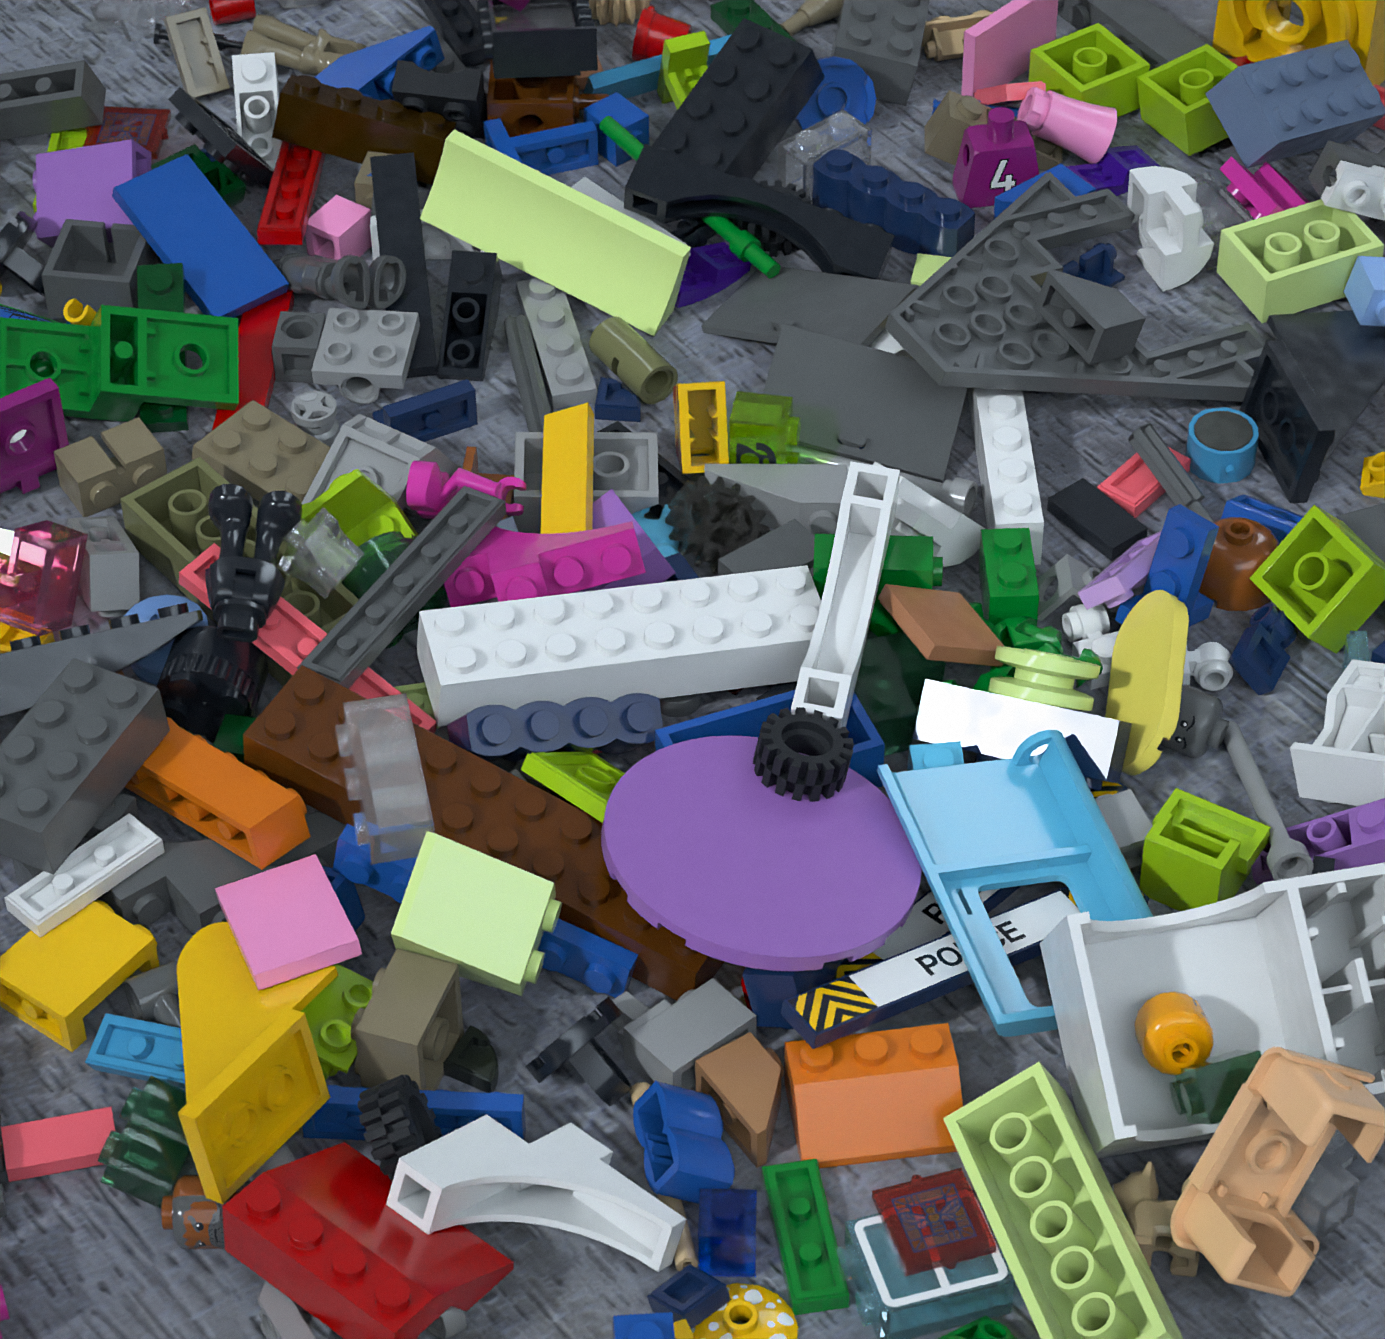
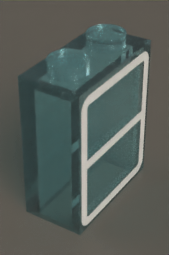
(922, 1301)

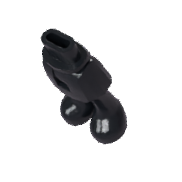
(245, 588)

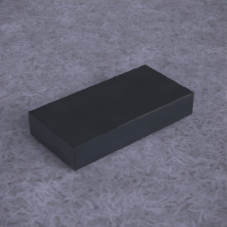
(1096, 518)

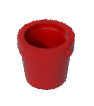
(653, 31)

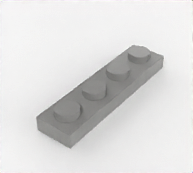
(557, 344)

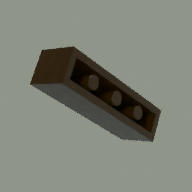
(352, 124)

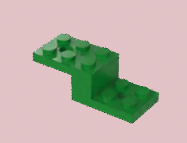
(125, 361)

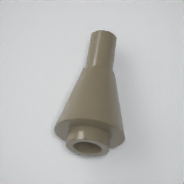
(812, 13)

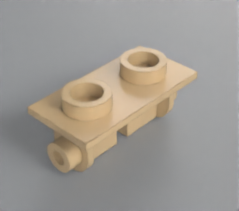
(945, 35)

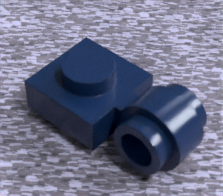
(1261, 652)

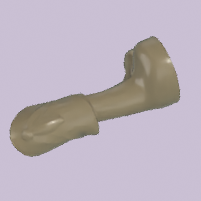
(296, 47)

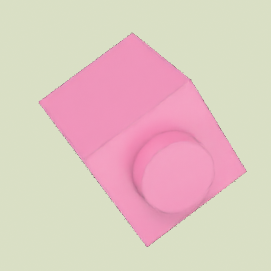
(339, 229)

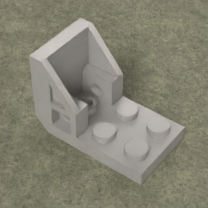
(380, 455)

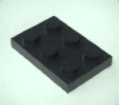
(221, 139)

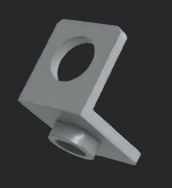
(1071, 577)

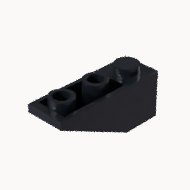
(469, 315)

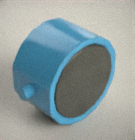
(1222, 445)

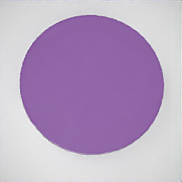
(754, 870)

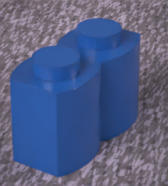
(682, 1142)

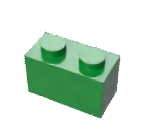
(1007, 574)

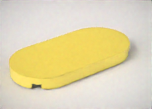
(1148, 676)

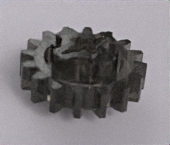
(713, 520)

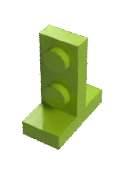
(682, 66)

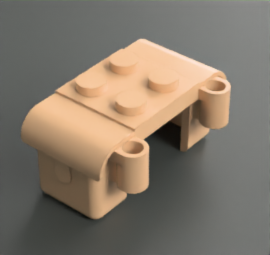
(1259, 1162)

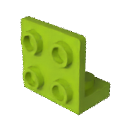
(360, 508)

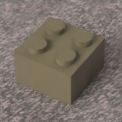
(409, 1021)

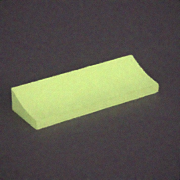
(556, 233)

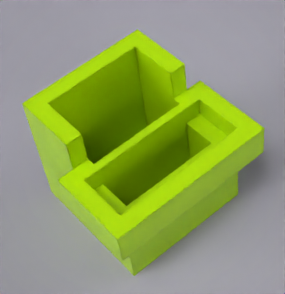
(1198, 852)

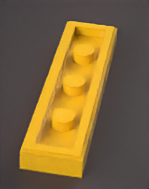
(568, 470)

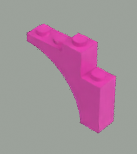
(541, 565)

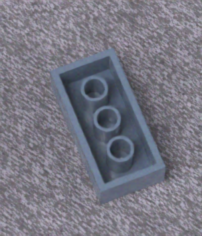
(1296, 103)

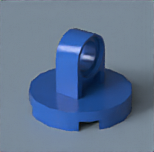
(843, 88)

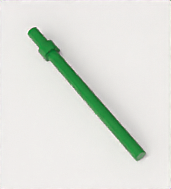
(741, 243)

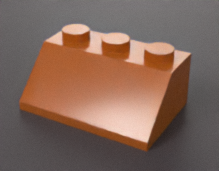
(873, 1095)

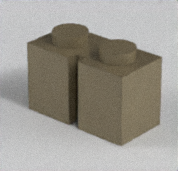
(98, 481)

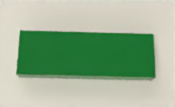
(805, 1237)

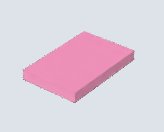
(1001, 43)
(288, 922)

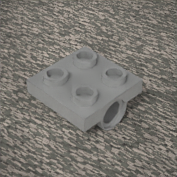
(365, 351)

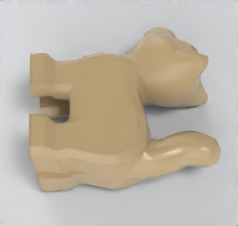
(1152, 1219)

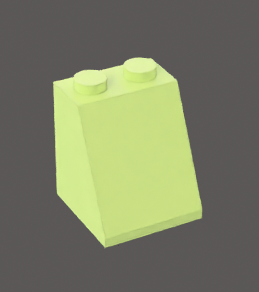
(476, 914)

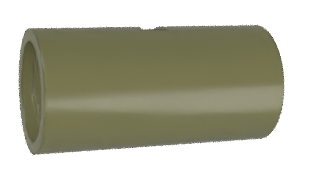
(633, 360)

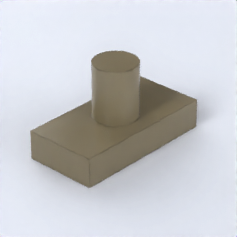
(196, 53)

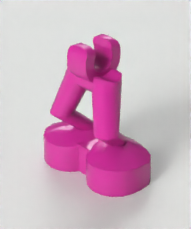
(431, 489)

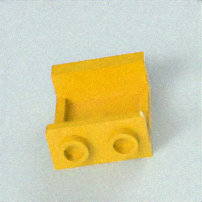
(72, 970)

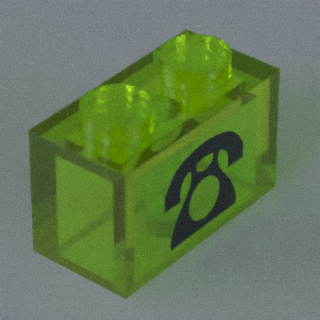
(763, 430)

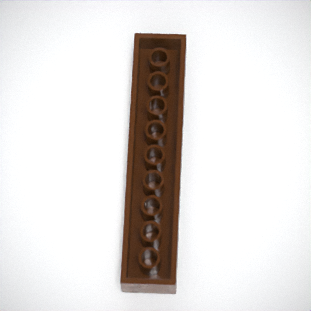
(479, 809)

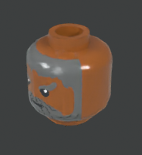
(192, 1216)

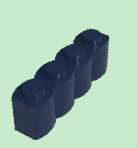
(902, 208)
(549, 727)

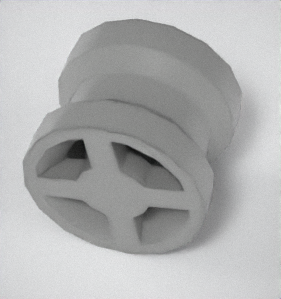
(316, 415)

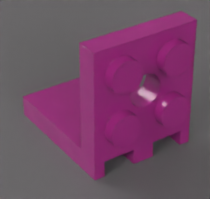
(41, 415)

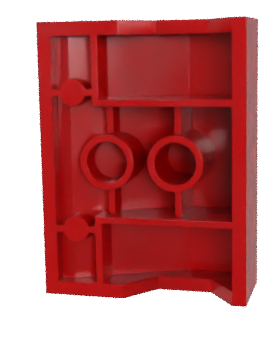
(348, 1257)

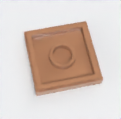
(941, 625)

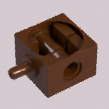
(536, 102)

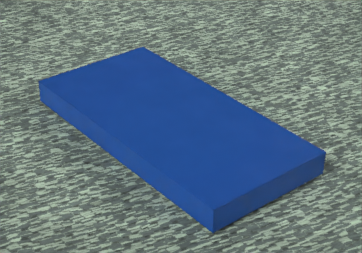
(194, 226)

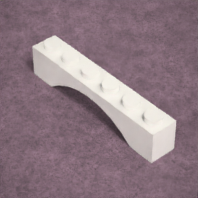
(849, 594)

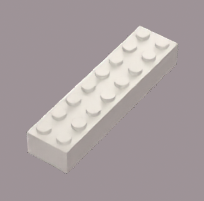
(619, 642)

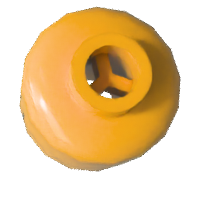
(1173, 1032)

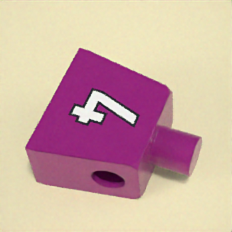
(993, 159)

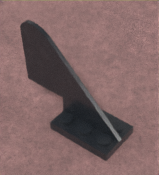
(1312, 391)

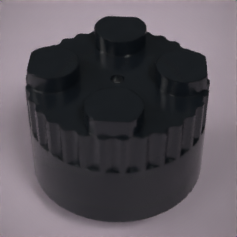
(210, 679)

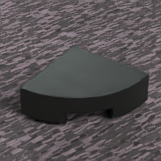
(473, 1061)

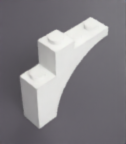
(552, 1182)

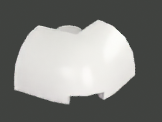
(1168, 224)
(922, 515)

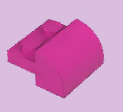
(1261, 192)

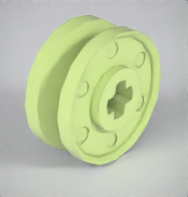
(1044, 678)

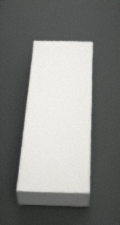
(85, 875)

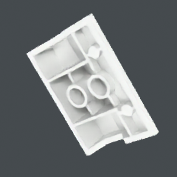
(1349, 753)

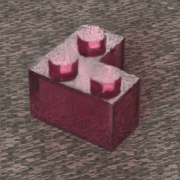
(41, 577)

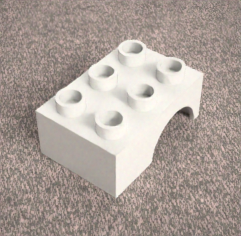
(1270, 969)

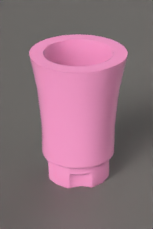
(1069, 123)

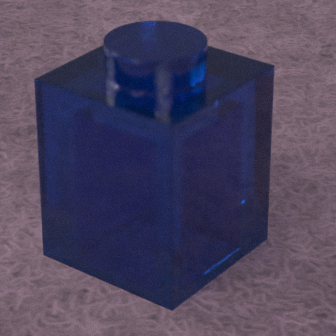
(727, 1232)

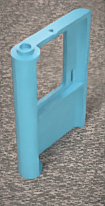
(1005, 829)

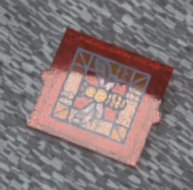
(142, 125)
(933, 1222)

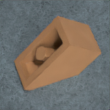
(747, 1089)

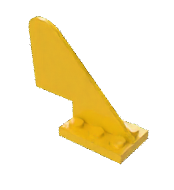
(244, 1059)

